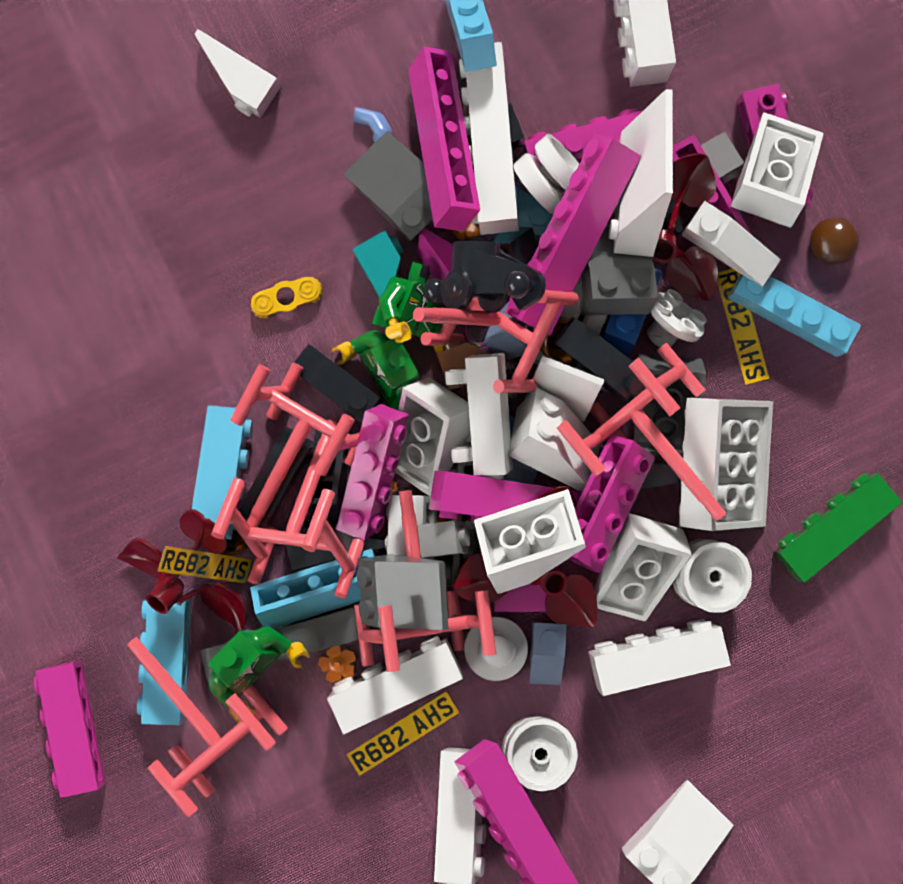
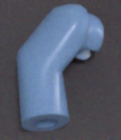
(373, 119)

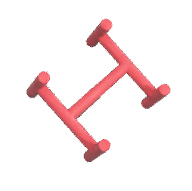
(477, 316)
(654, 390)
(280, 400)
(319, 534)
(389, 634)
(218, 745)

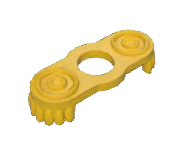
(305, 290)

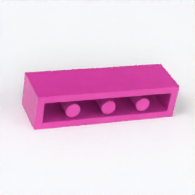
(69, 728)

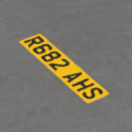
(742, 331)
(204, 564)
(402, 733)

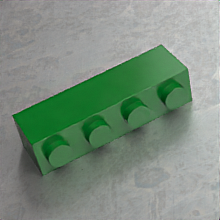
(837, 526)

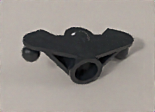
(489, 275)

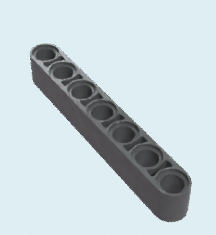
(313, 633)

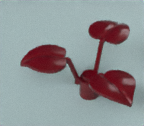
(696, 269)
(169, 587)
(568, 598)

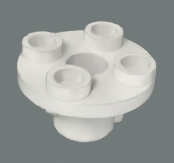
(674, 320)
(510, 651)

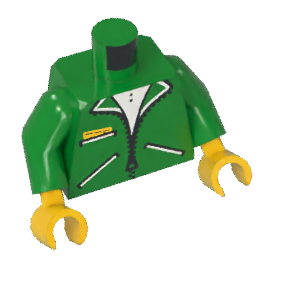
(400, 301)
(385, 363)
(247, 659)

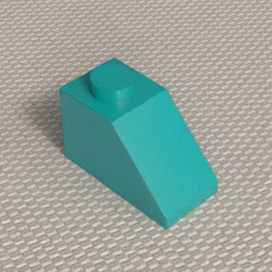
(379, 260)

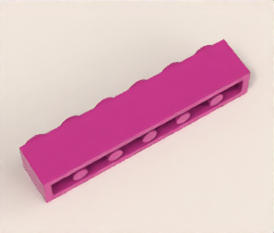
(443, 139)
(579, 220)
(479, 495)
(512, 816)

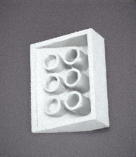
(650, 187)
(730, 453)

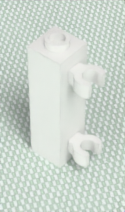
(487, 416)

